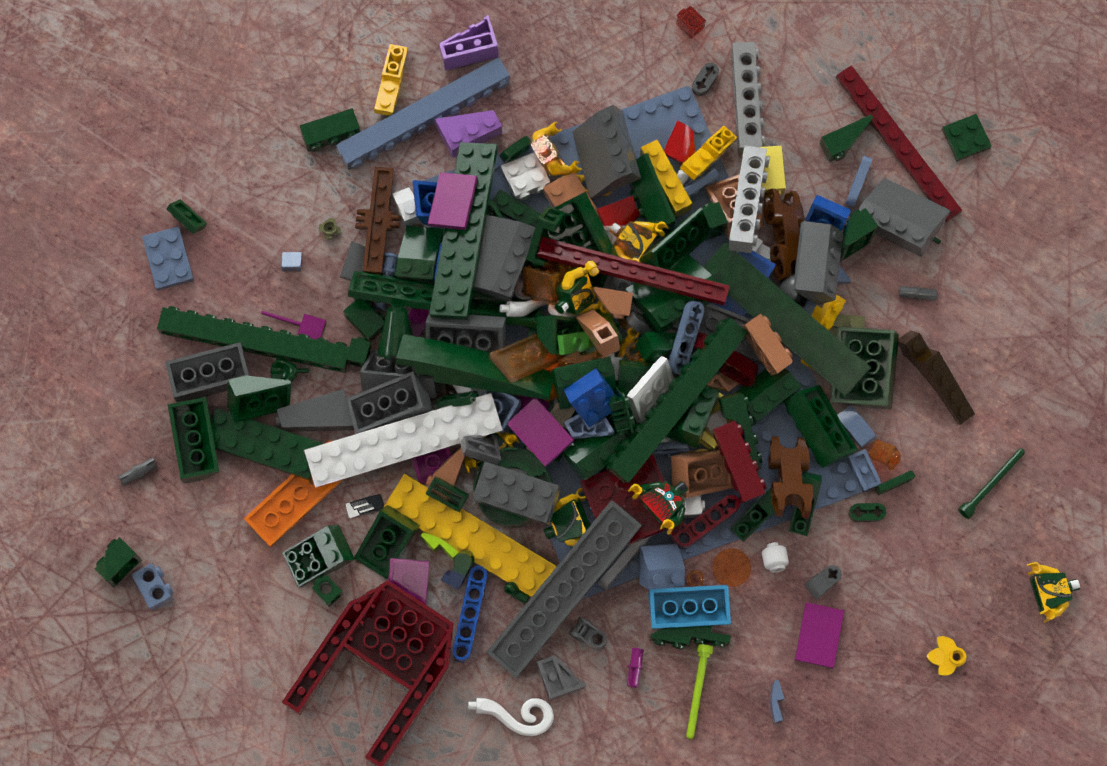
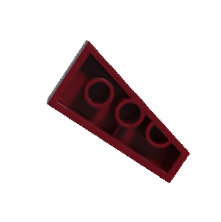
(739, 462)

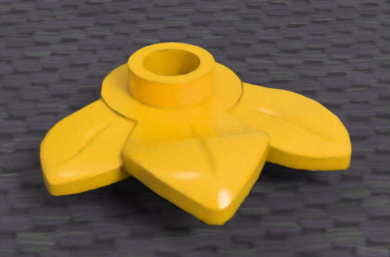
(943, 656)

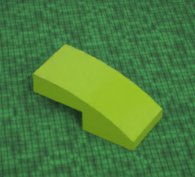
(436, 543)

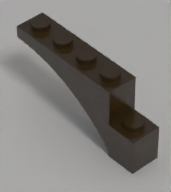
(937, 373)

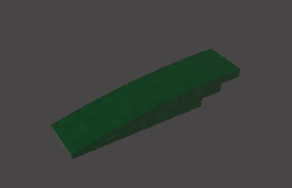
(467, 368)

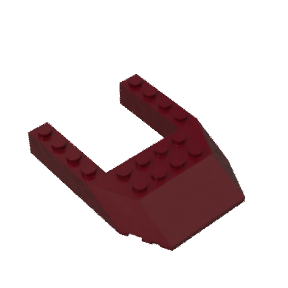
(397, 639)

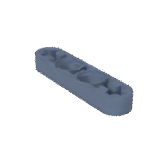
(682, 335)

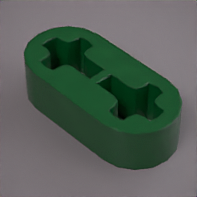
(516, 149)
(867, 507)

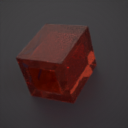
(690, 21)

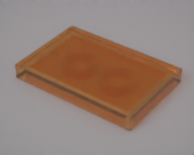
(523, 358)

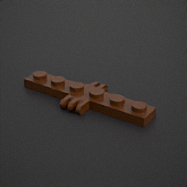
(378, 220)

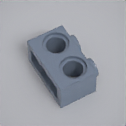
(149, 588)

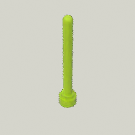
(704, 652)

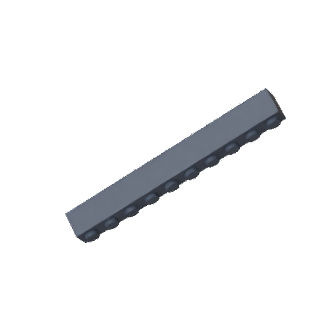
(423, 113)

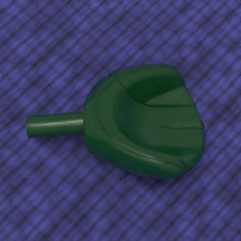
(285, 370)

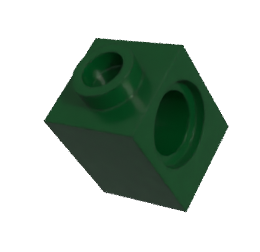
(358, 351)
(331, 597)

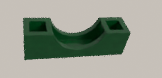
(735, 408)

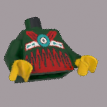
(662, 502)

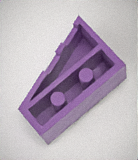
(470, 46)
(468, 129)

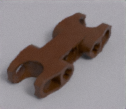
(786, 223)
(790, 487)

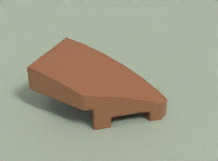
(722, 383)

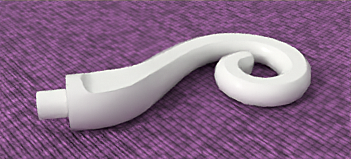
(520, 309)
(490, 707)

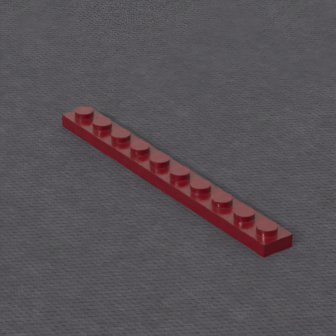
(897, 141)
(634, 271)

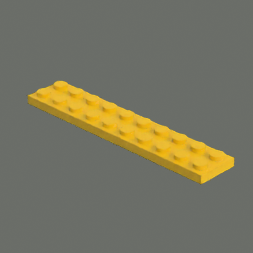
(466, 532)

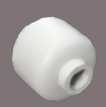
(775, 557)

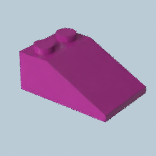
(428, 463)

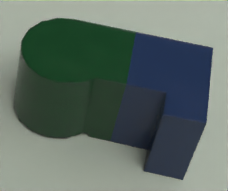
(462, 566)

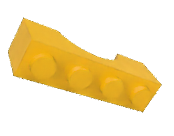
(672, 186)

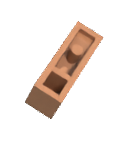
(448, 471)

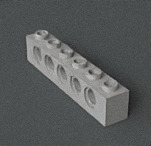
(747, 52)
(751, 171)

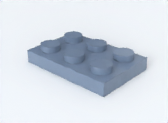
(167, 258)

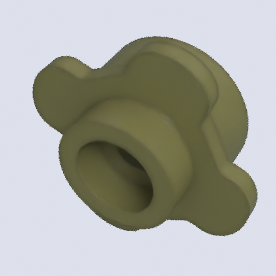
(330, 223)

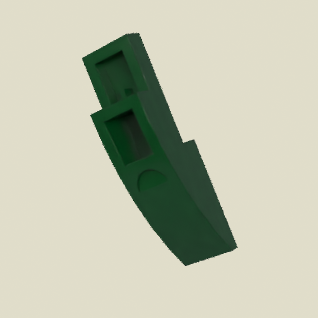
(681, 637)

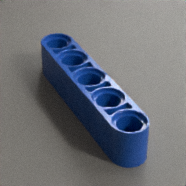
(470, 604)

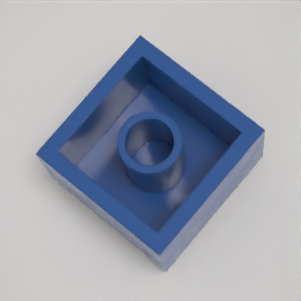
(590, 397)

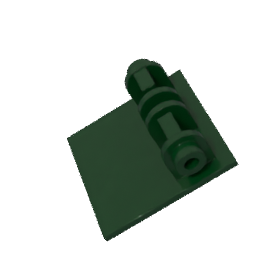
(619, 405)

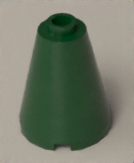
(394, 327)

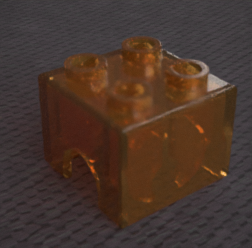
(543, 283)

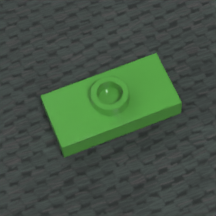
(573, 342)

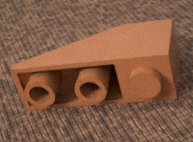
(599, 332)

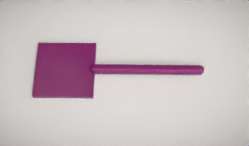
(309, 326)

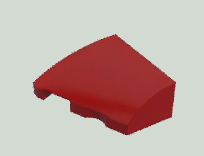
(681, 143)
(619, 212)

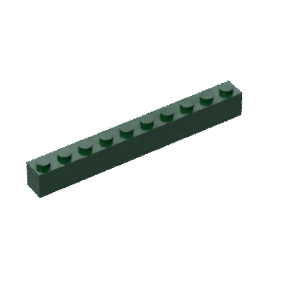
(253, 339)
(676, 400)

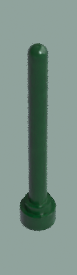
(967, 509)

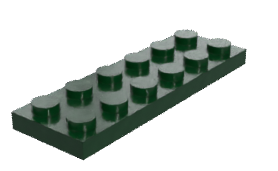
(262, 444)

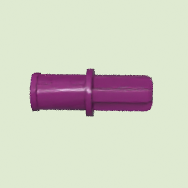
(635, 667)

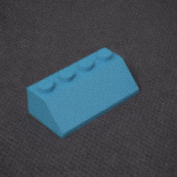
(689, 606)

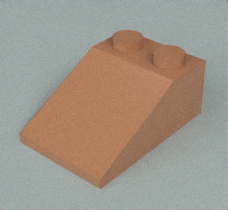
(725, 193)
(700, 472)

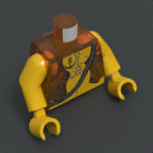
(548, 153)
(635, 238)

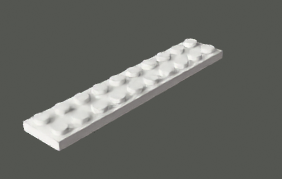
(401, 440)

